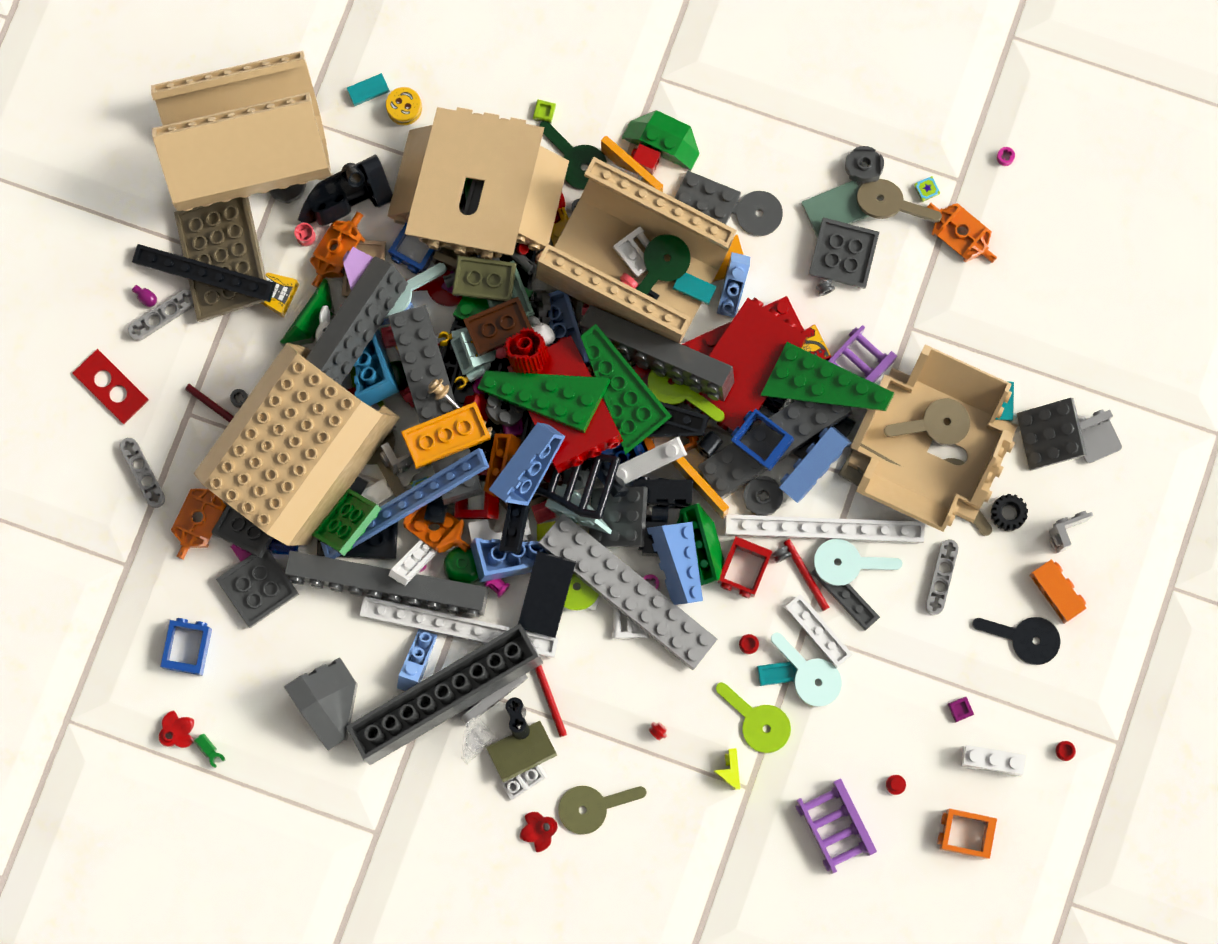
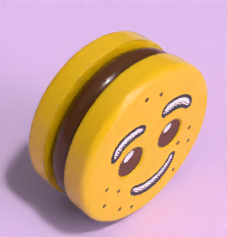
(403, 106)

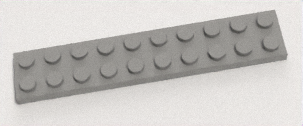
(629, 592)

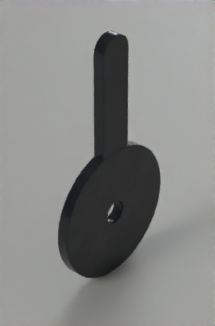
(1023, 636)

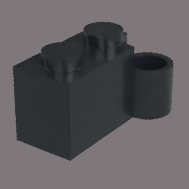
(658, 518)

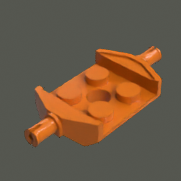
(970, 245)
(330, 262)
(192, 533)
(441, 539)

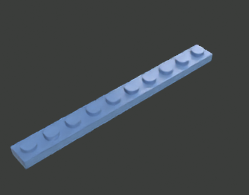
(421, 495)

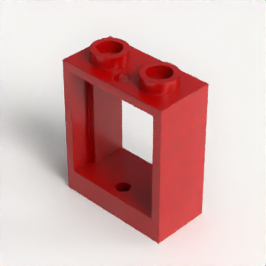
(490, 511)
(753, 549)

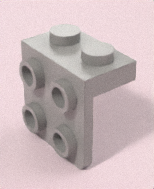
(1099, 436)
(389, 459)
(1059, 536)

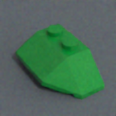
(665, 135)
(305, 325)
(707, 544)

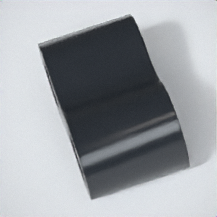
(709, 444)
(517, 718)

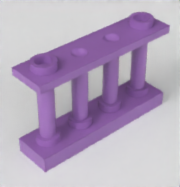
(871, 374)
(847, 809)

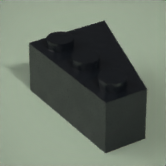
(682, 423)
(667, 492)

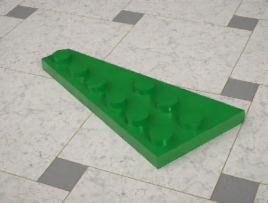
(813, 379)
(556, 397)
(628, 398)

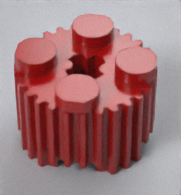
(526, 351)

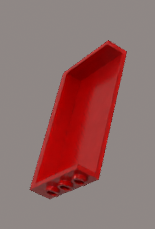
(752, 348)
(601, 431)

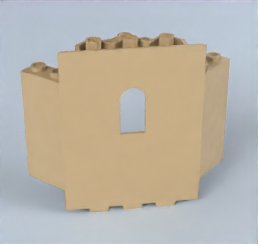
(517, 194)
(924, 483)

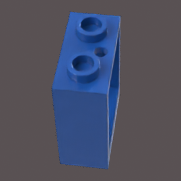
(399, 258)
(777, 453)
(197, 669)

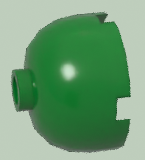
(460, 566)

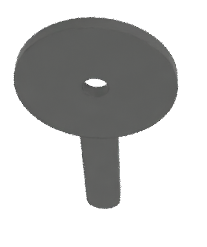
(750, 204)

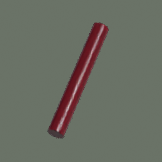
(208, 402)

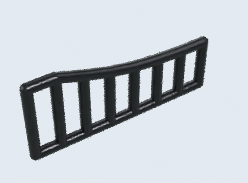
(582, 510)

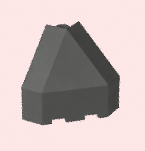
(326, 700)

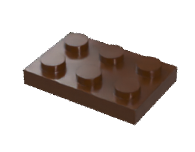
(496, 324)

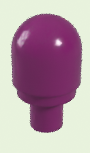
(145, 296)

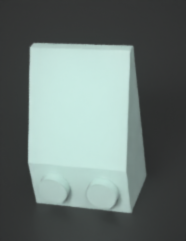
(558, 509)

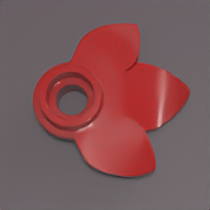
(178, 728)
(536, 832)

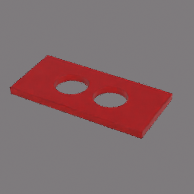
(99, 362)

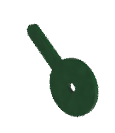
(576, 155)
(658, 267)

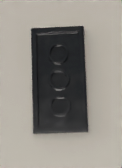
(379, 546)
(546, 594)

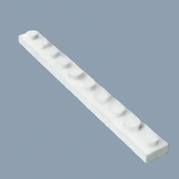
(825, 528)
(447, 624)

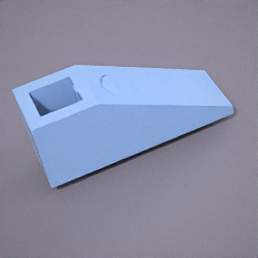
(733, 284)
(416, 660)

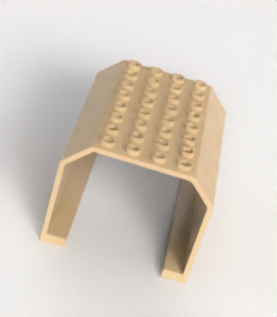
(239, 131)
(591, 270)
(293, 448)

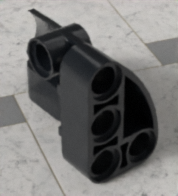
(338, 193)

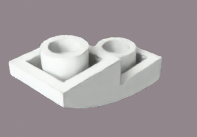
(524, 782)

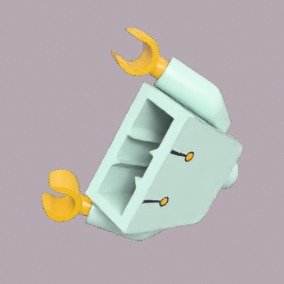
(467, 356)

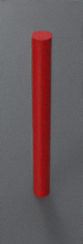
(806, 575)
(550, 701)

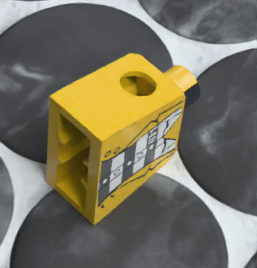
(283, 293)

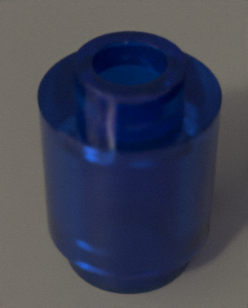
(280, 548)

